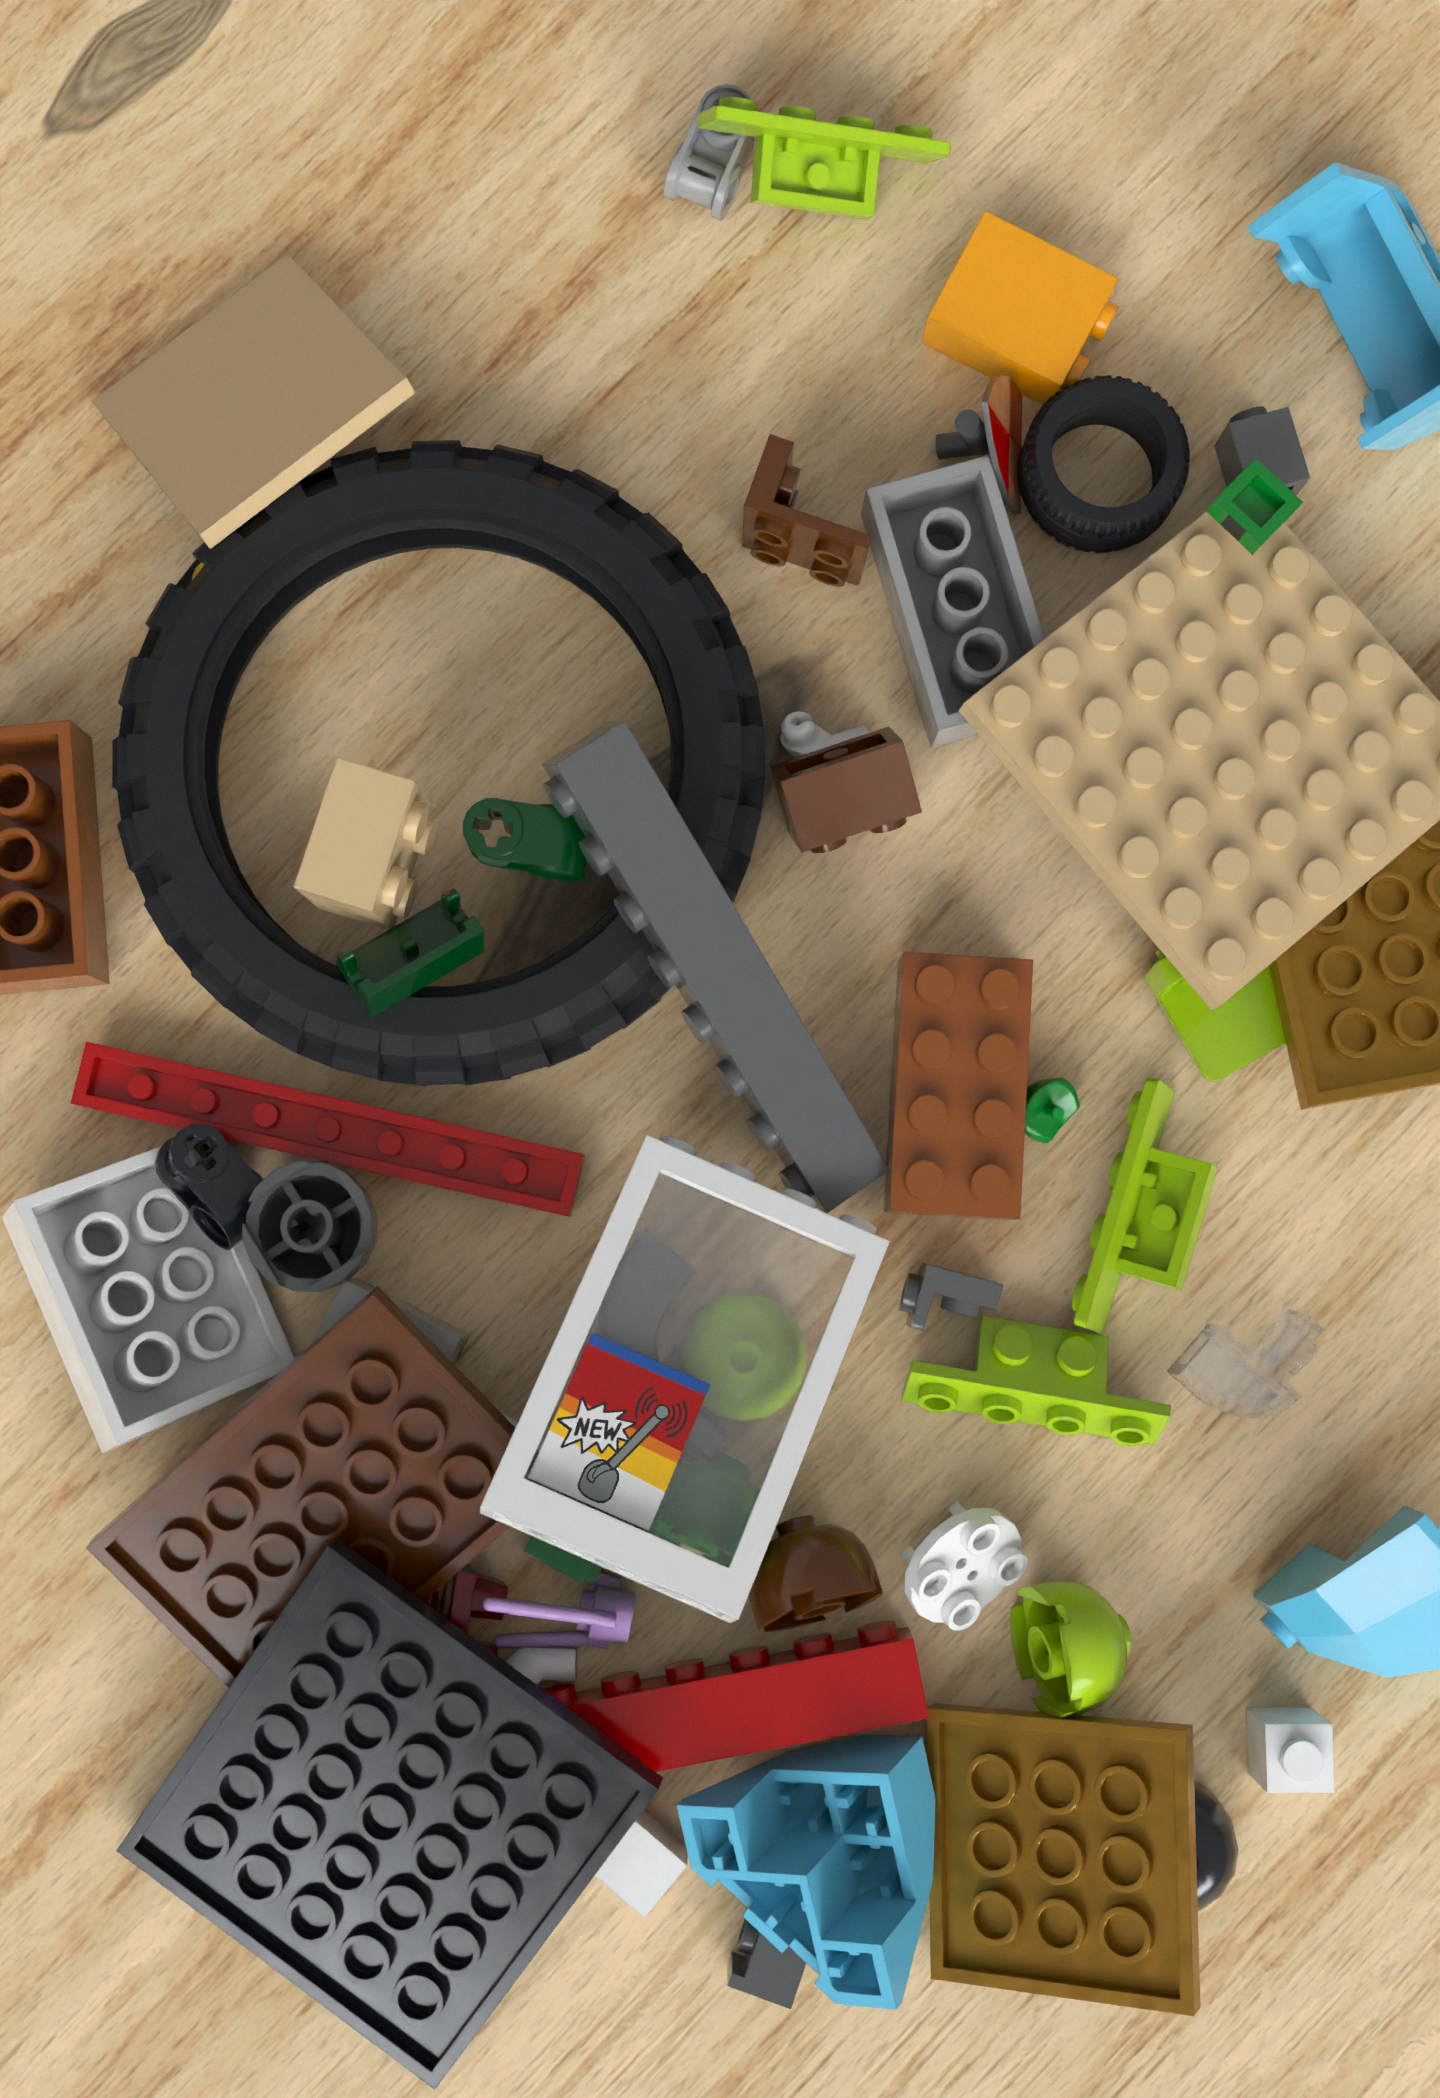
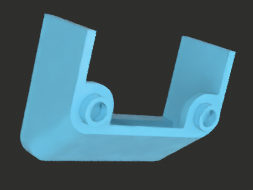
(1381, 284)

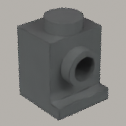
(764, 1968)

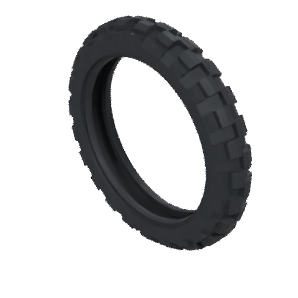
(250, 580)

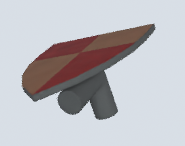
(997, 436)

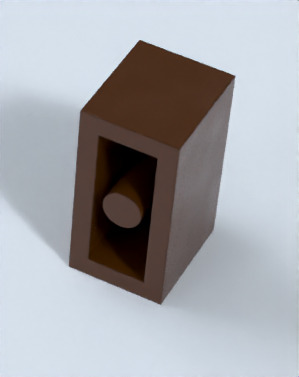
(846, 790)

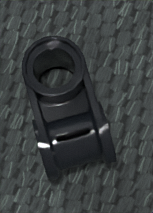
(215, 1188)

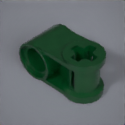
(539, 840)

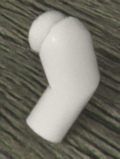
(803, 736)
(545, 1663)

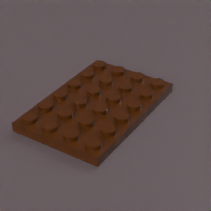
(347, 1442)

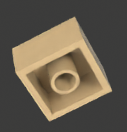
(367, 845)

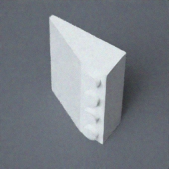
(143, 1299)

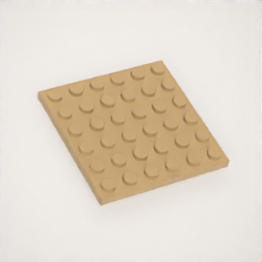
(1222, 747)

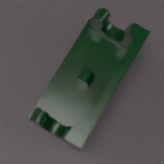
(412, 954)

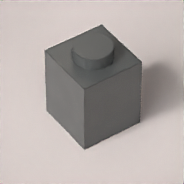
(1268, 438)

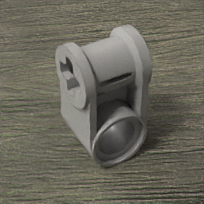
(709, 161)

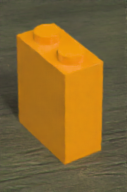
(1021, 309)

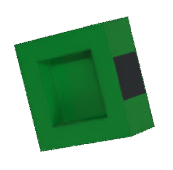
(1254, 506)

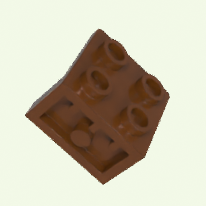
(784, 535)

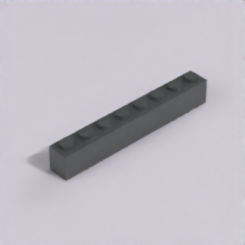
(714, 963)

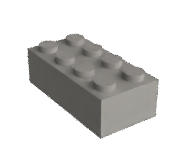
(951, 586)

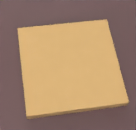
(252, 399)

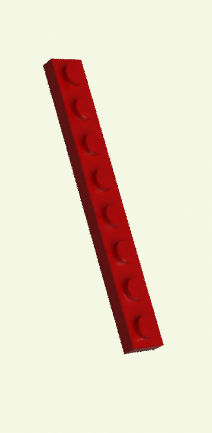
(329, 1129)

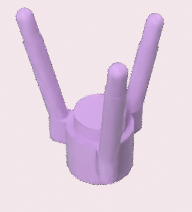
(602, 1617)

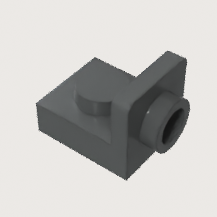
(959, 1291)

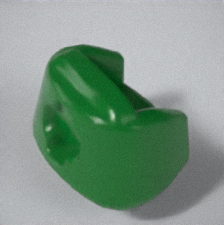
(1049, 1107)

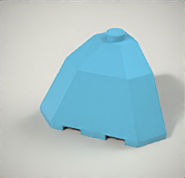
(1367, 1610)
(827, 1857)

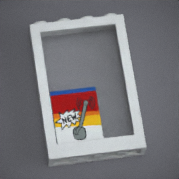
(687, 1378)

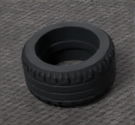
(1114, 404)

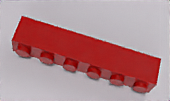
(758, 1698)

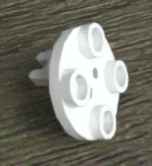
(963, 1565)

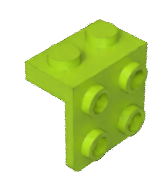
(1221, 1038)

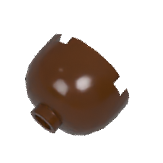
(811, 1574)

